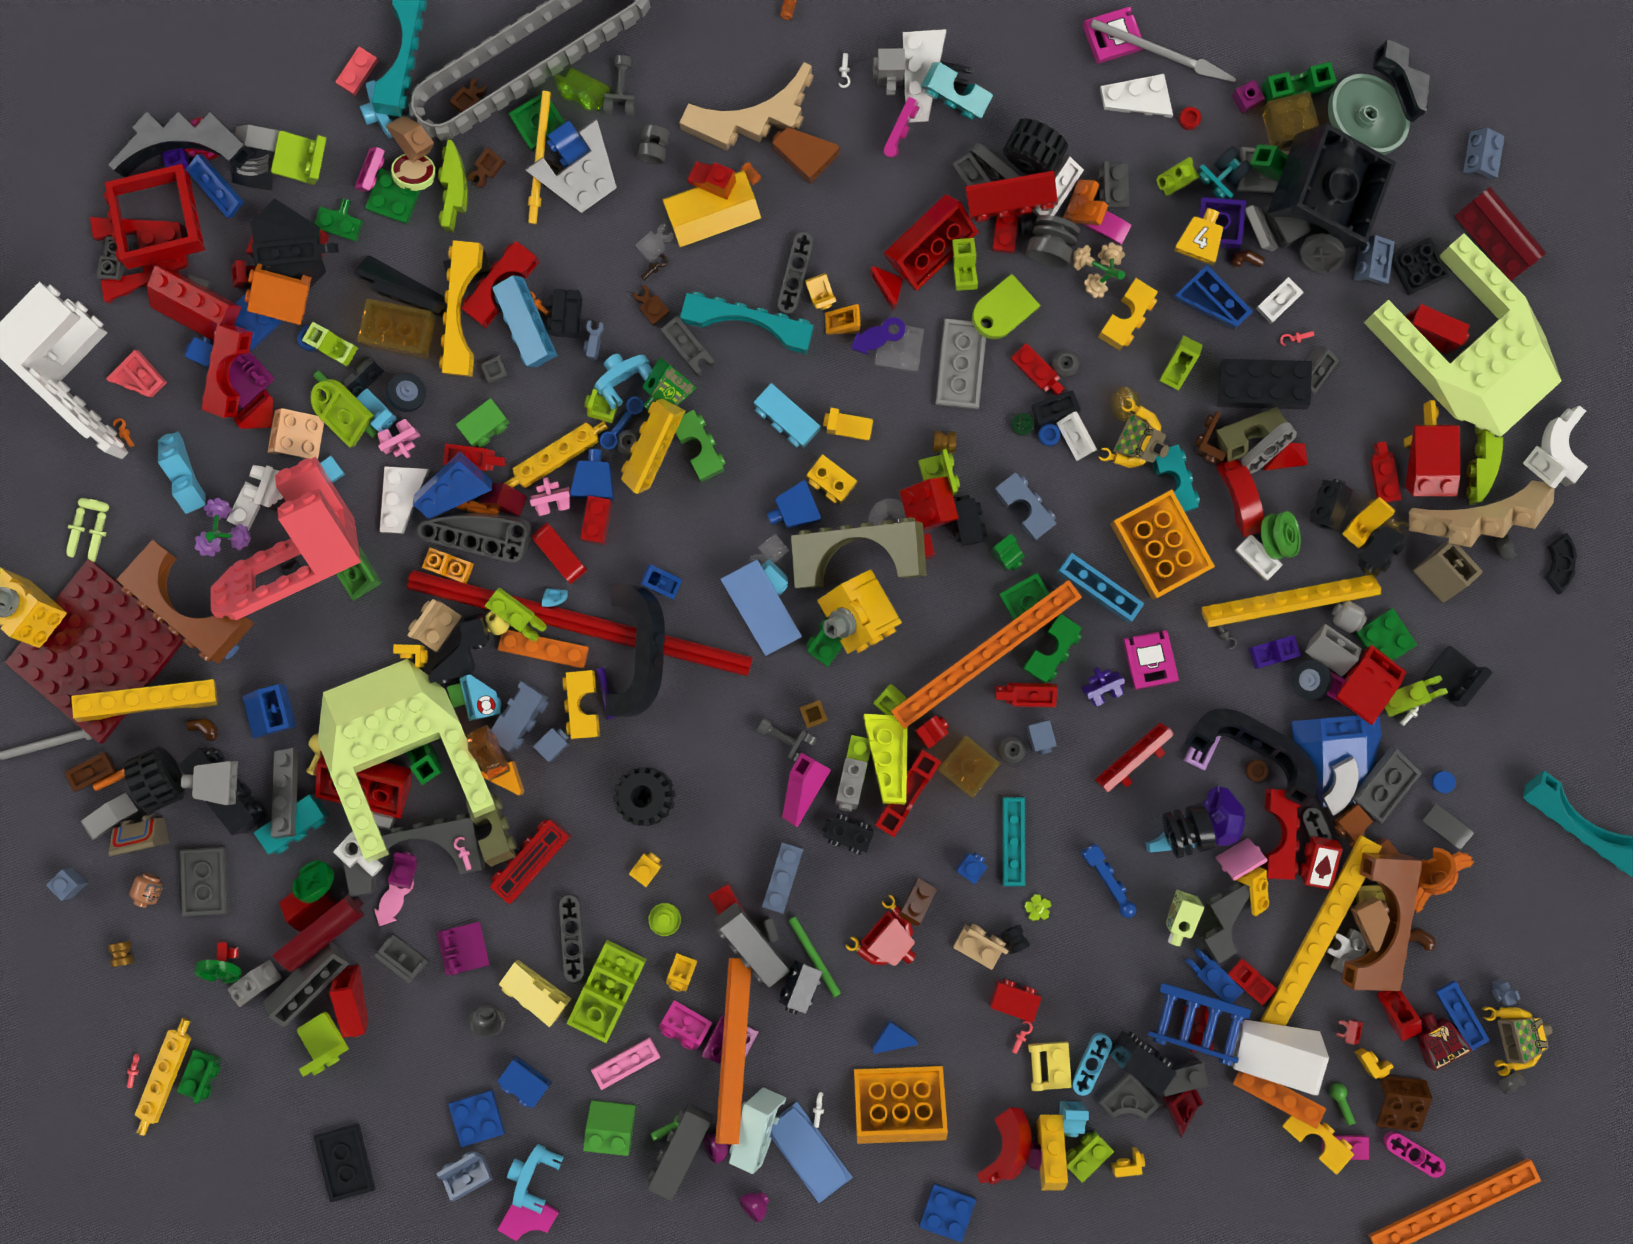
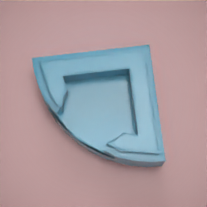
(554, 597)

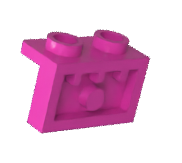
(684, 1026)

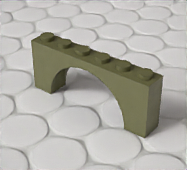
(901, 540)

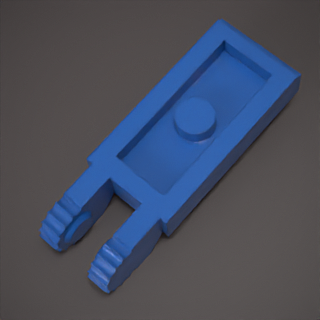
(1216, 978)

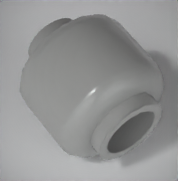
(1349, 616)

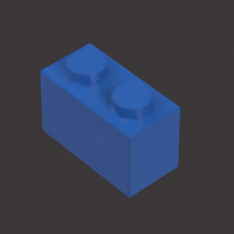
(523, 1082)

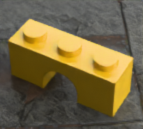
(1139, 299)
(578, 685)
(1052, 1141)
(1335, 1152)

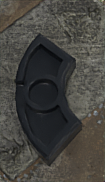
(1563, 563)

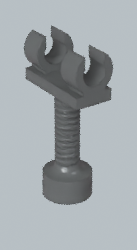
(623, 63)
(766, 727)

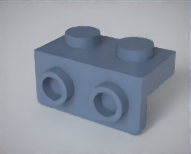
(1484, 153)
(465, 1175)

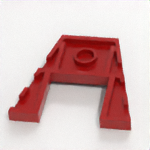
(148, 234)

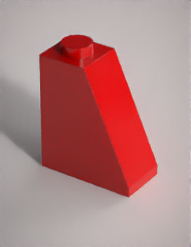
(349, 1002)

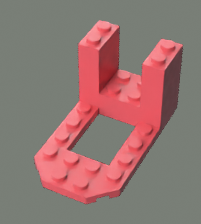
(318, 529)

